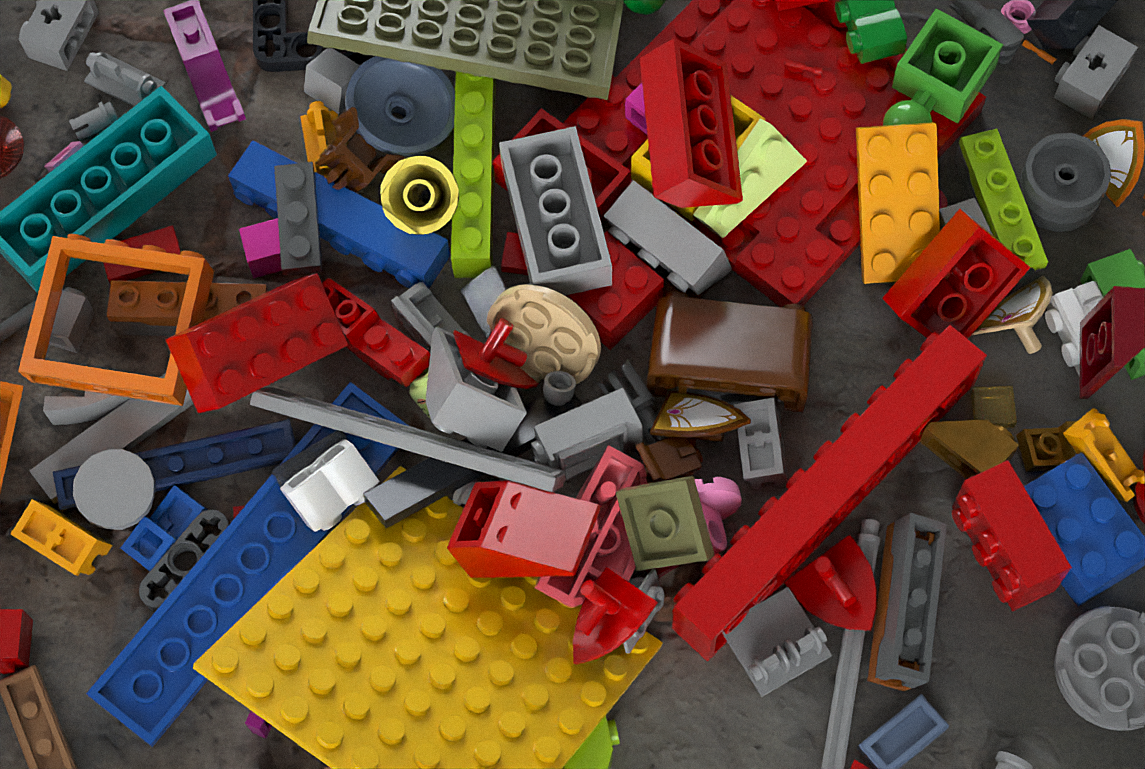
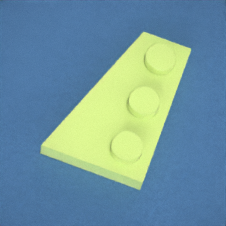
(764, 166)

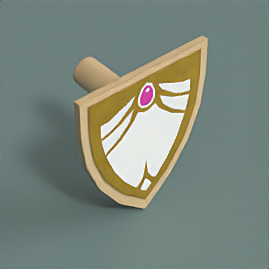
(1021, 312)

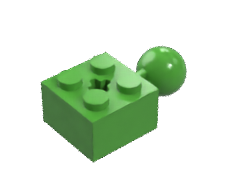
(942, 71)

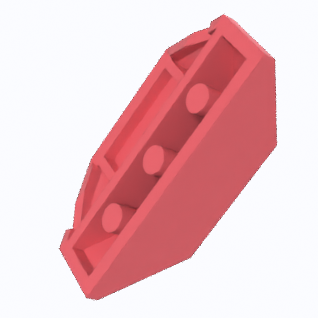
(608, 541)

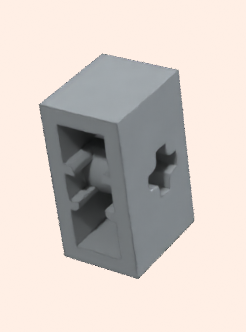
(57, 30)
(1094, 72)

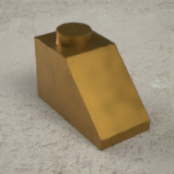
(969, 444)

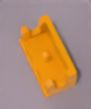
(1105, 453)
(59, 538)

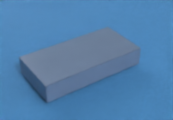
(903, 735)

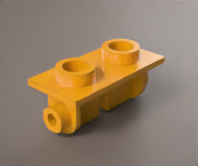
(318, 133)

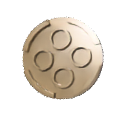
(549, 330)

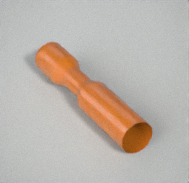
(1041, 53)

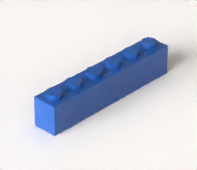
(346, 221)

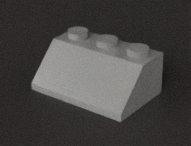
(666, 240)

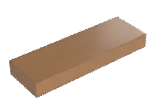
(36, 721)

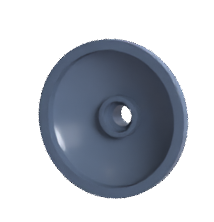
(411, 89)

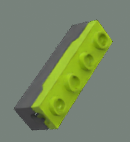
(992, 182)

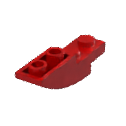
(375, 340)

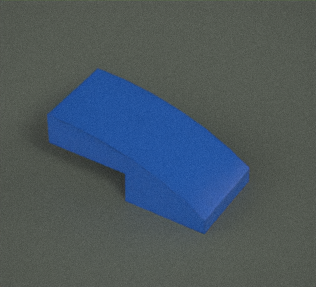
(159, 532)

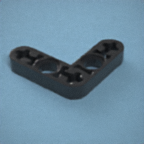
(285, 43)

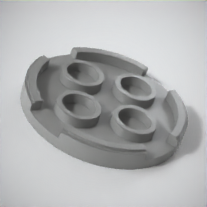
(1103, 667)

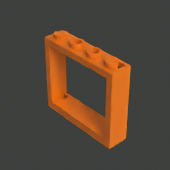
(163, 390)

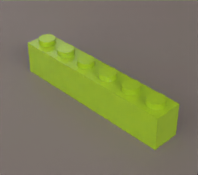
(474, 175)

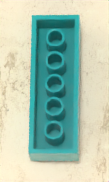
(105, 183)

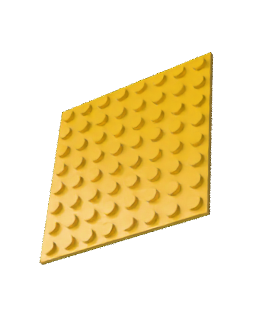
(408, 663)

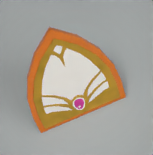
(1124, 147)

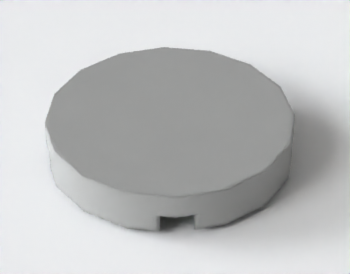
(114, 489)

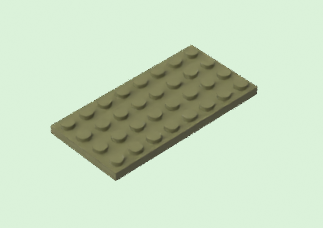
(518, 41)

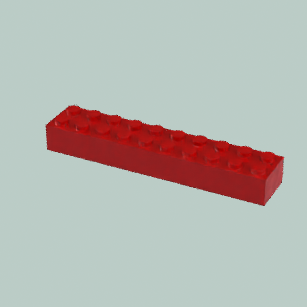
(827, 491)

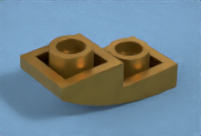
(1045, 447)

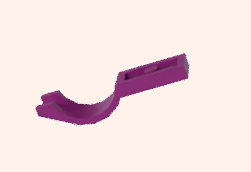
(204, 64)

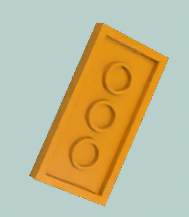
(896, 197)

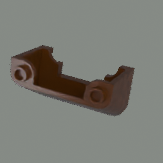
(731, 349)

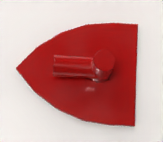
(495, 358)
(838, 587)
(608, 615)

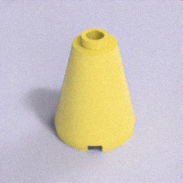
(403, 192)

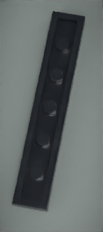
(436, 478)

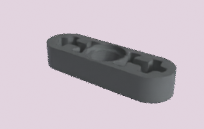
(157, 575)

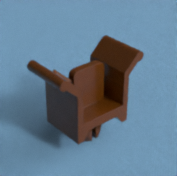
(351, 160)
(669, 459)

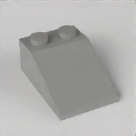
(466, 401)

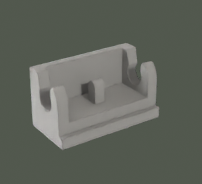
(422, 313)
(762, 444)

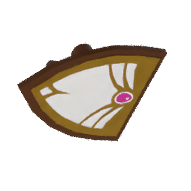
(697, 417)

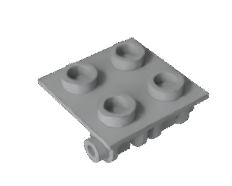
(777, 642)

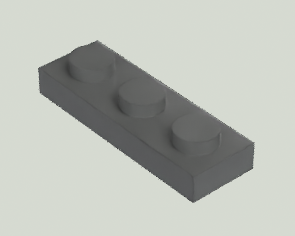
(298, 219)

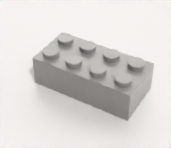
(556, 212)

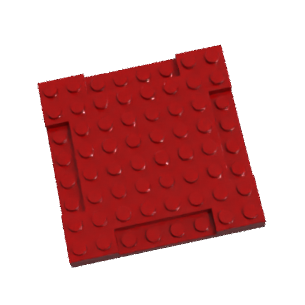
(813, 217)

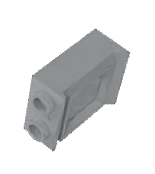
(581, 435)

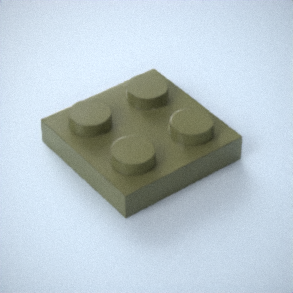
(665, 523)

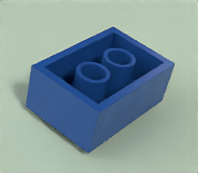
(1088, 527)

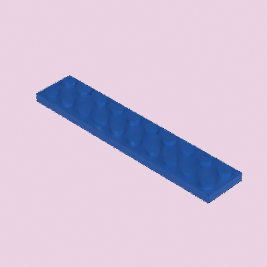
(262, 544)

